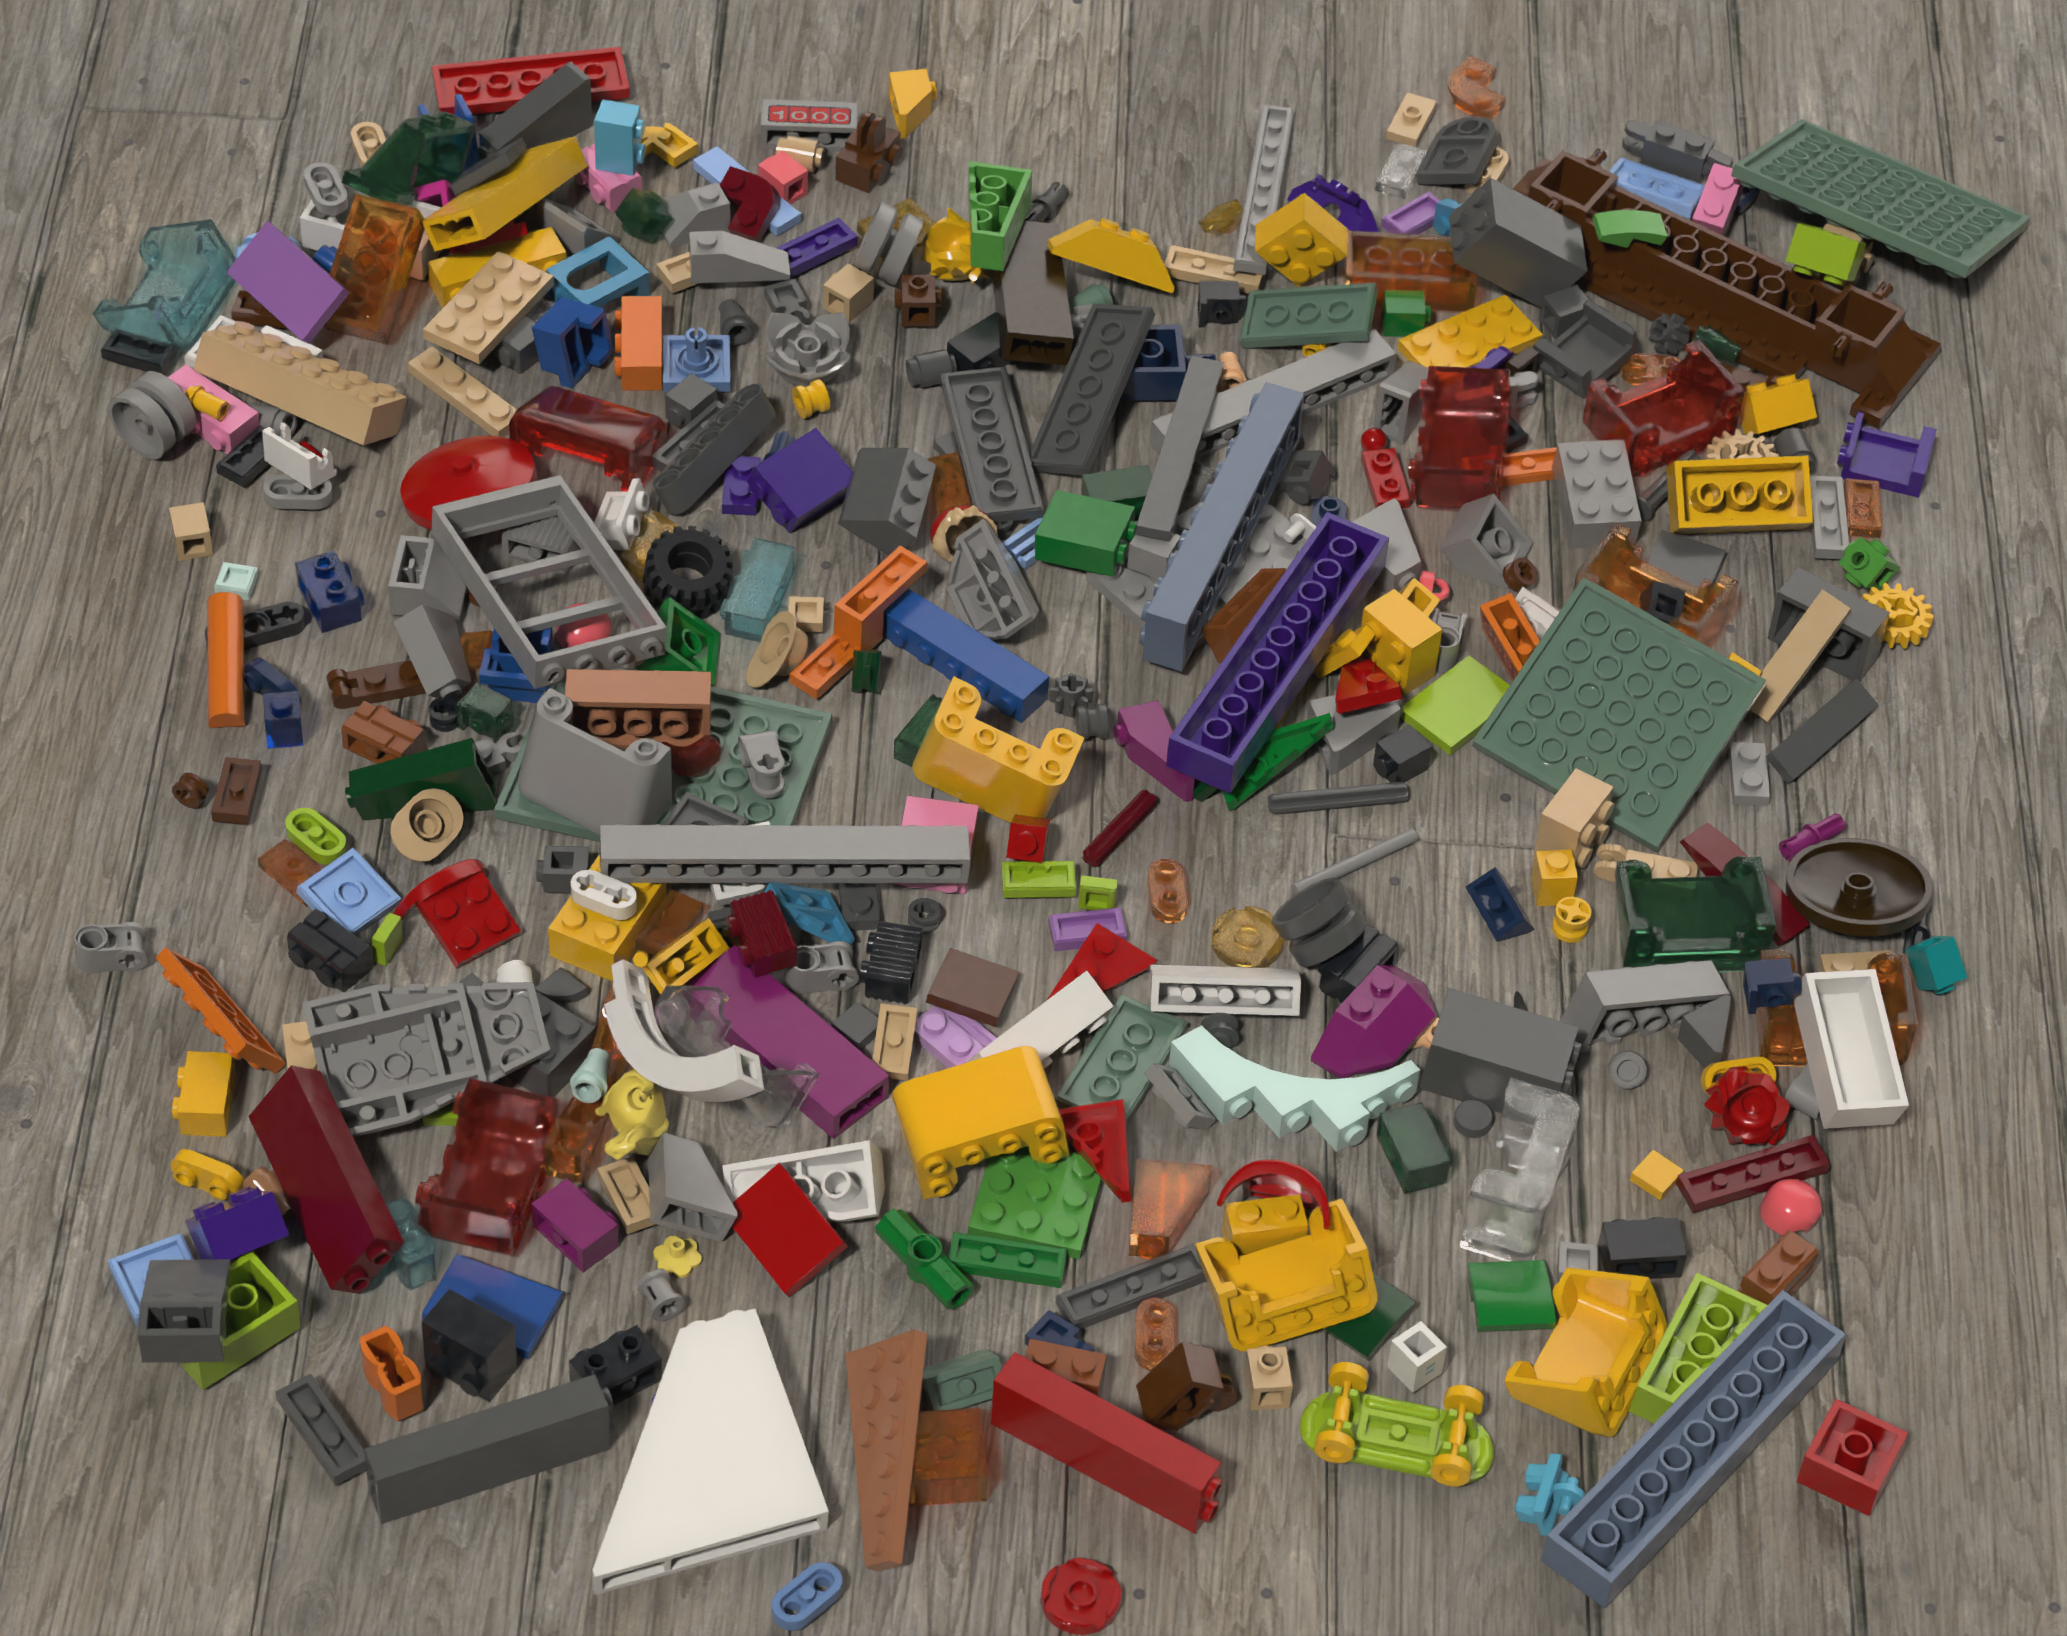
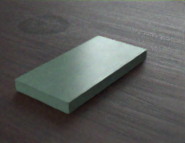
(1309, 315)
(1120, 1056)

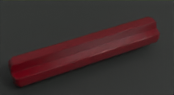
(1119, 828)

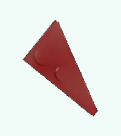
(1364, 685)
(1107, 960)
(1102, 1140)

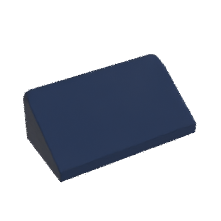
(1499, 906)

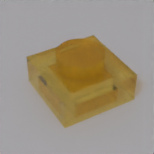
(1221, 216)

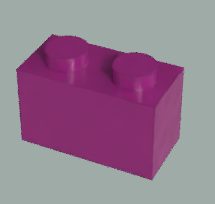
(575, 1224)

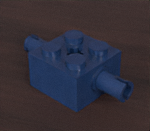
(1160, 366)

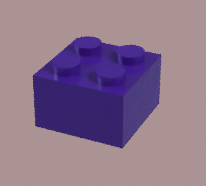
(237, 1226)

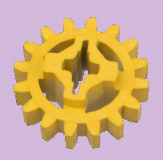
(1908, 614)

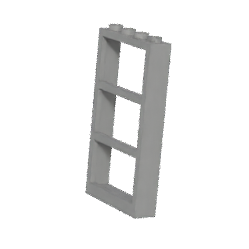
(528, 504)

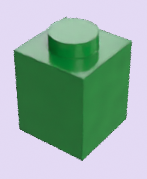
(1404, 312)

